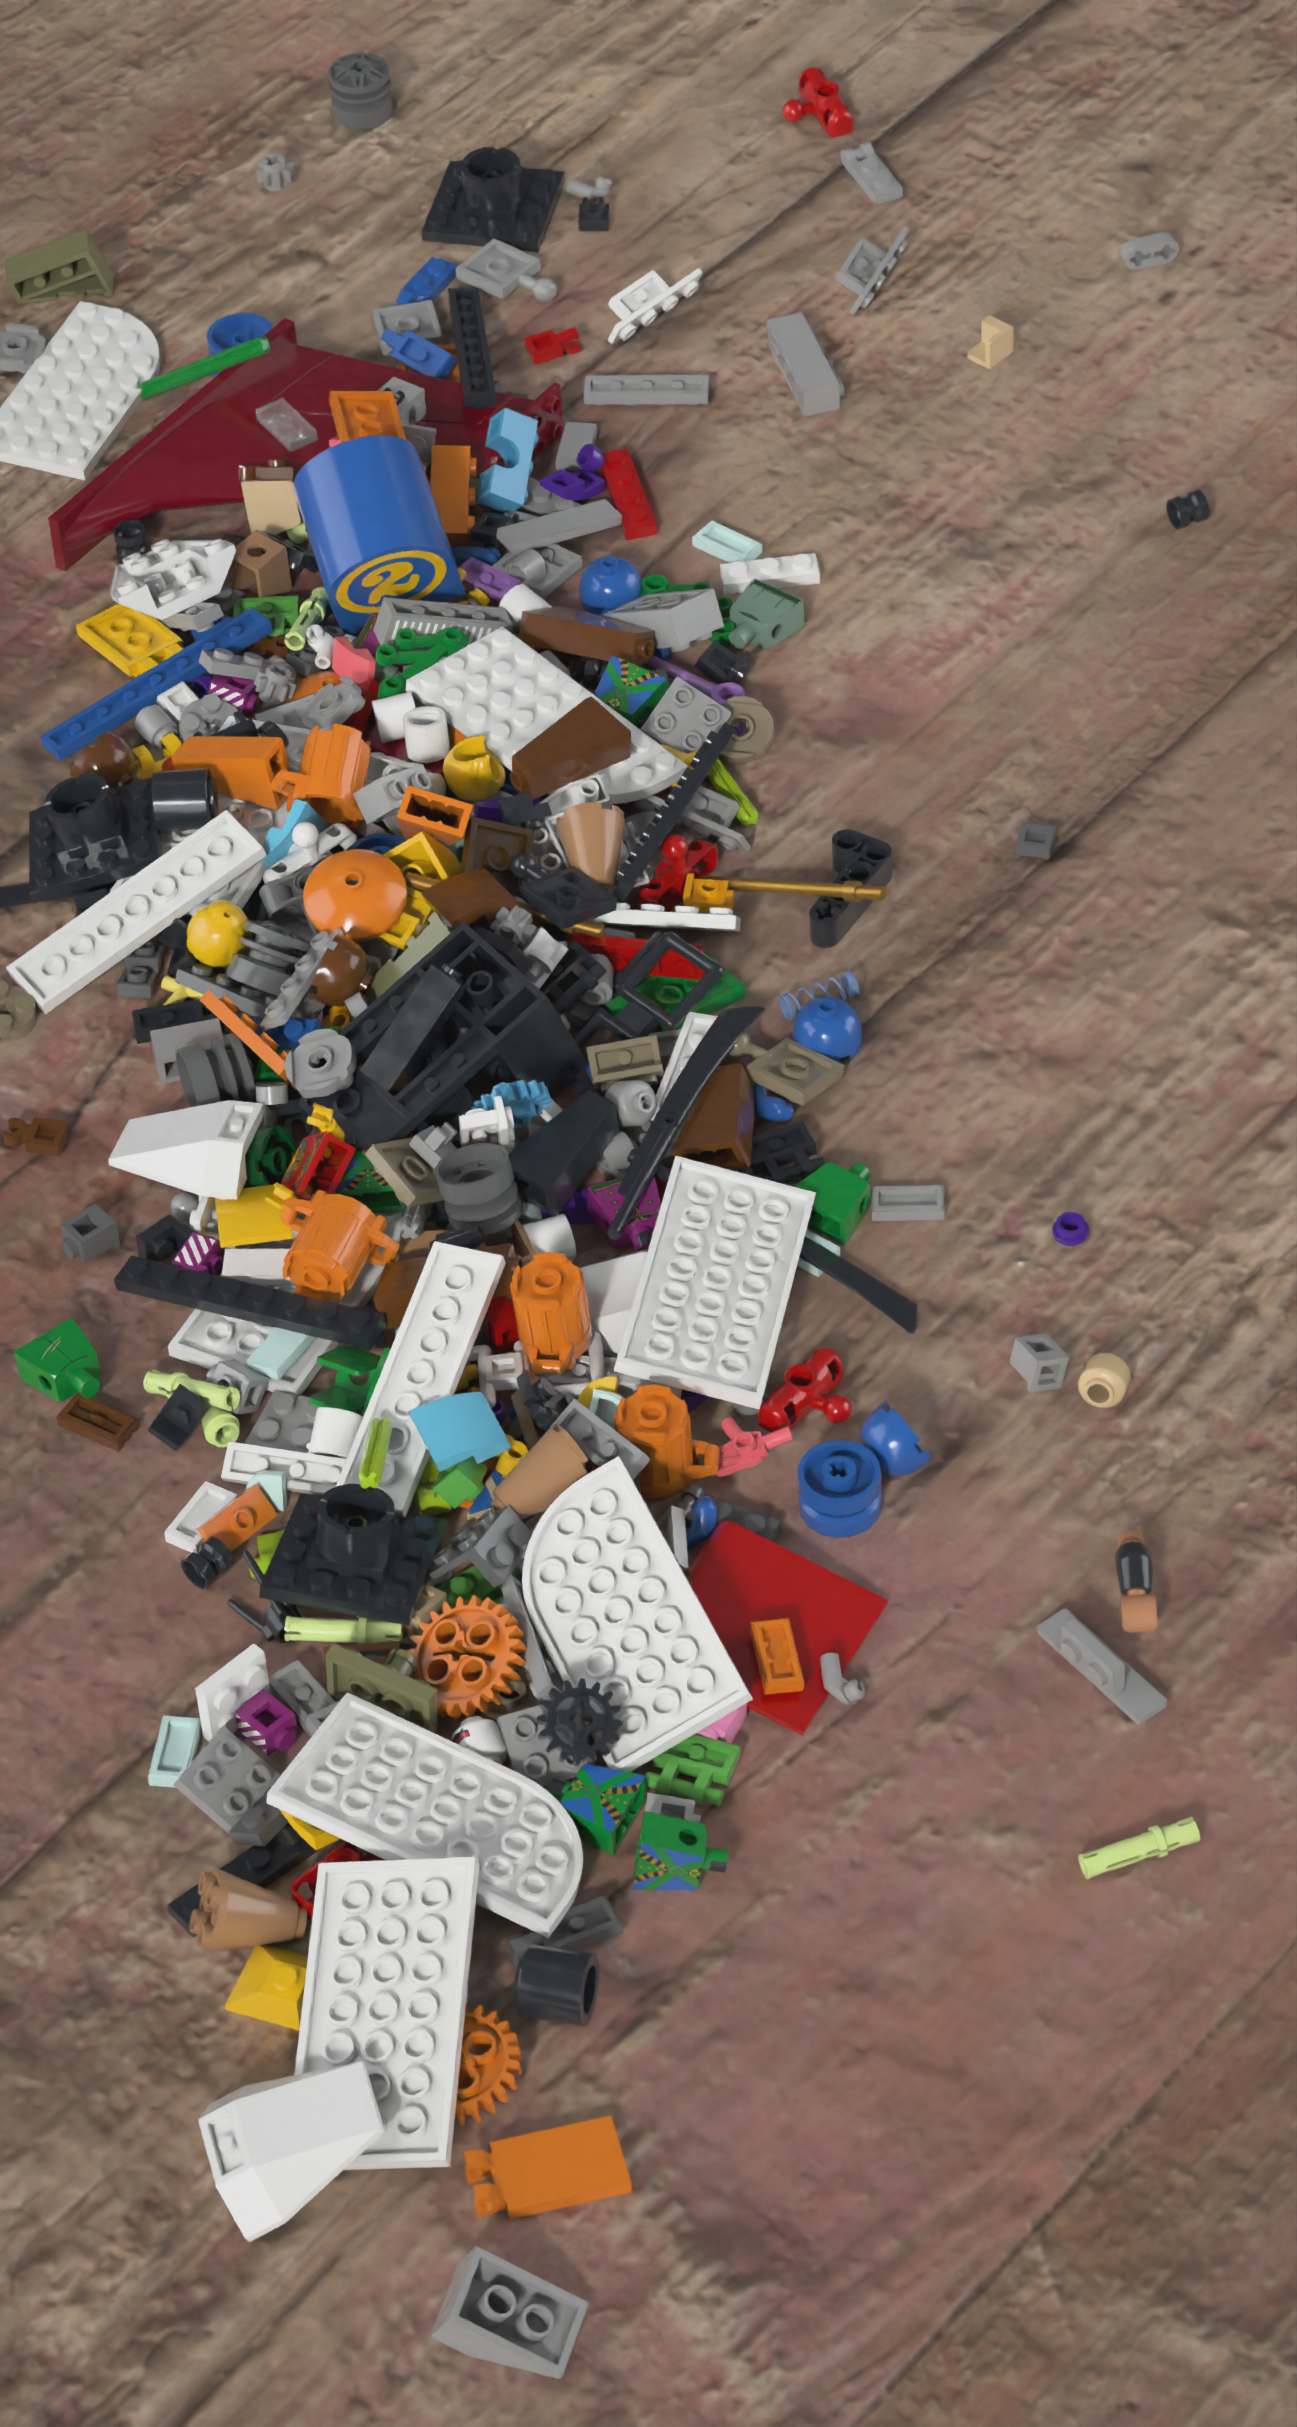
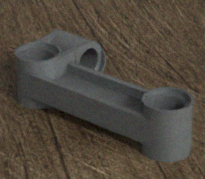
(285, 898)

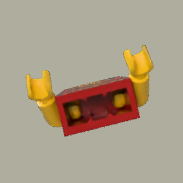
(317, 1162)

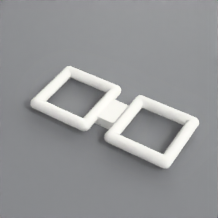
(501, 1370)

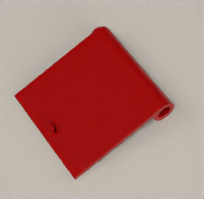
(754, 1579)

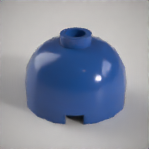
(609, 584)
(828, 1028)
(892, 1442)

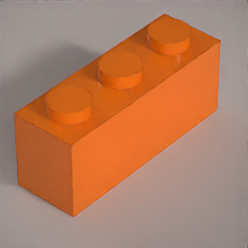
(452, 491)

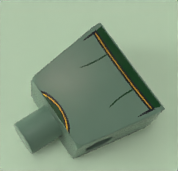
(765, 616)

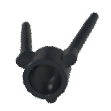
(275, 1614)

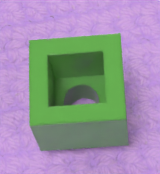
(460, 1482)

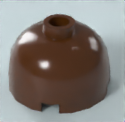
(108, 759)
(341, 973)

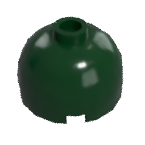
(268, 1156)

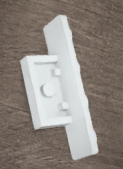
(645, 299)
(488, 1126)

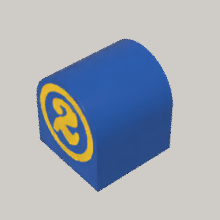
(375, 528)

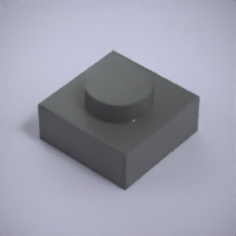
(1035, 840)

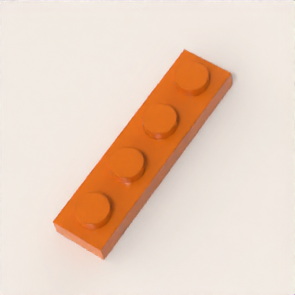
(245, 1029)

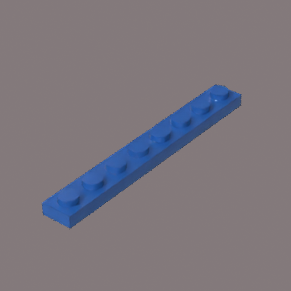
(143, 690)

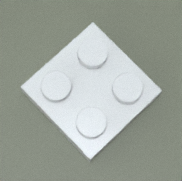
(230, 1689)

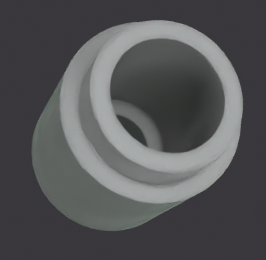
(154, 724)
(603, 991)

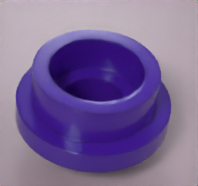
(1070, 1229)

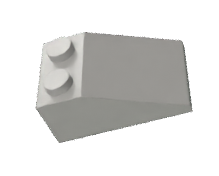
(674, 616)
(509, 2316)

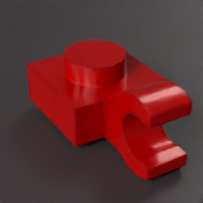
(549, 346)

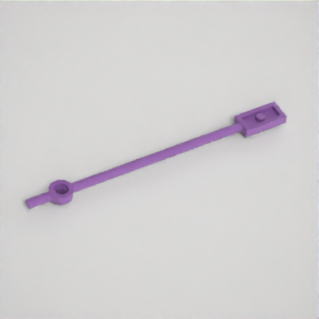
(497, 584)

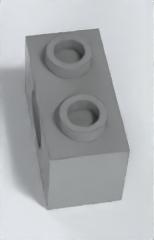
(384, 795)

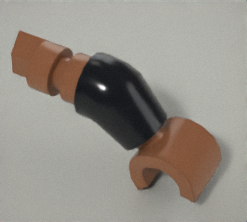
(1135, 1581)

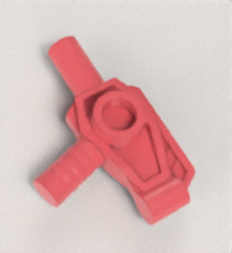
(747, 1448)

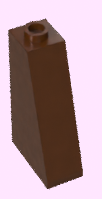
(586, 635)
(571, 749)
(720, 1121)
(402, 1276)

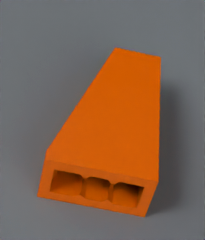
(239, 765)
(436, 814)

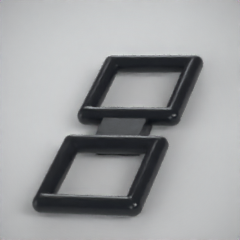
(641, 1014)

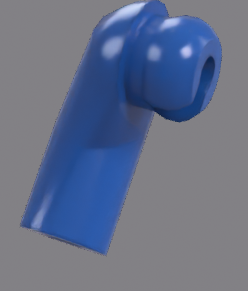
(487, 555)

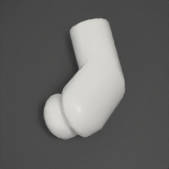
(322, 644)

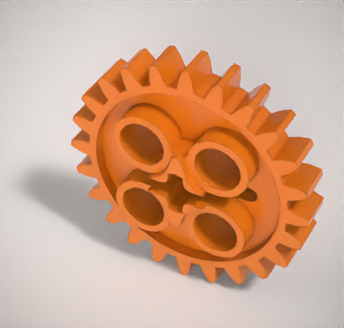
(471, 1626)
(489, 2072)

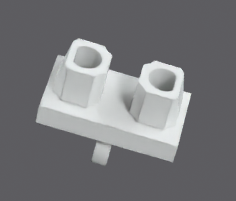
(544, 955)

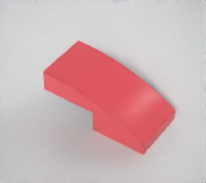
(352, 662)

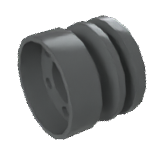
(360, 91)
(269, 956)
(222, 1073)
(479, 1187)

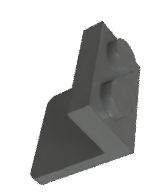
(492, 1545)

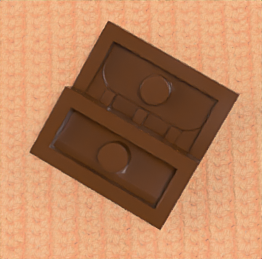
(468, 898)

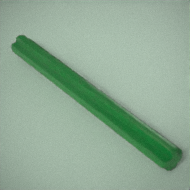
(205, 367)

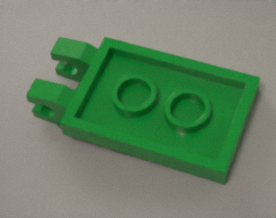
(669, 992)

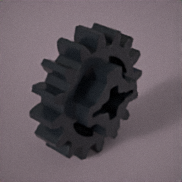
(561, 1720)

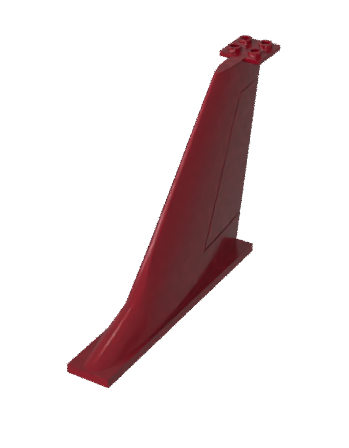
(199, 447)

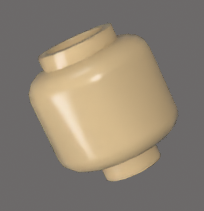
(1104, 1380)

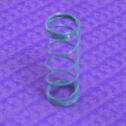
(853, 992)

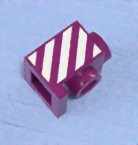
(236, 691)
(200, 1254)
(266, 1723)

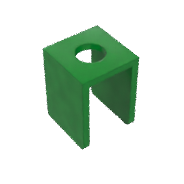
(345, 1392)

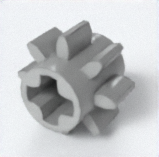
(275, 172)
(275, 684)
(514, 925)

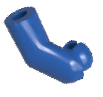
(771, 1107)
(703, 1521)

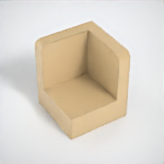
(995, 343)

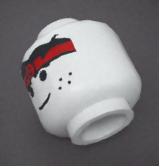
(481, 1737)

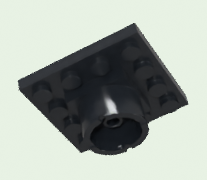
(493, 199)
(90, 835)
(354, 1555)

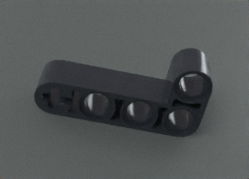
(855, 859)

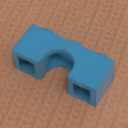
(514, 439)

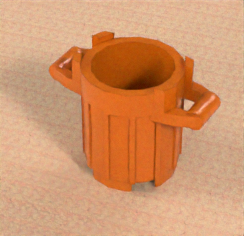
(329, 773)
(333, 1244)
(551, 1312)
(661, 1429)

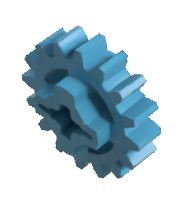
(523, 1098)

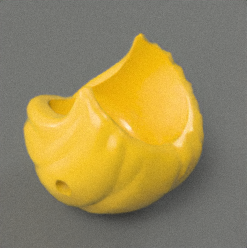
(473, 770)
(215, 937)

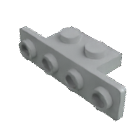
(865, 266)
(706, 816)
(294, 995)
(1102, 1666)

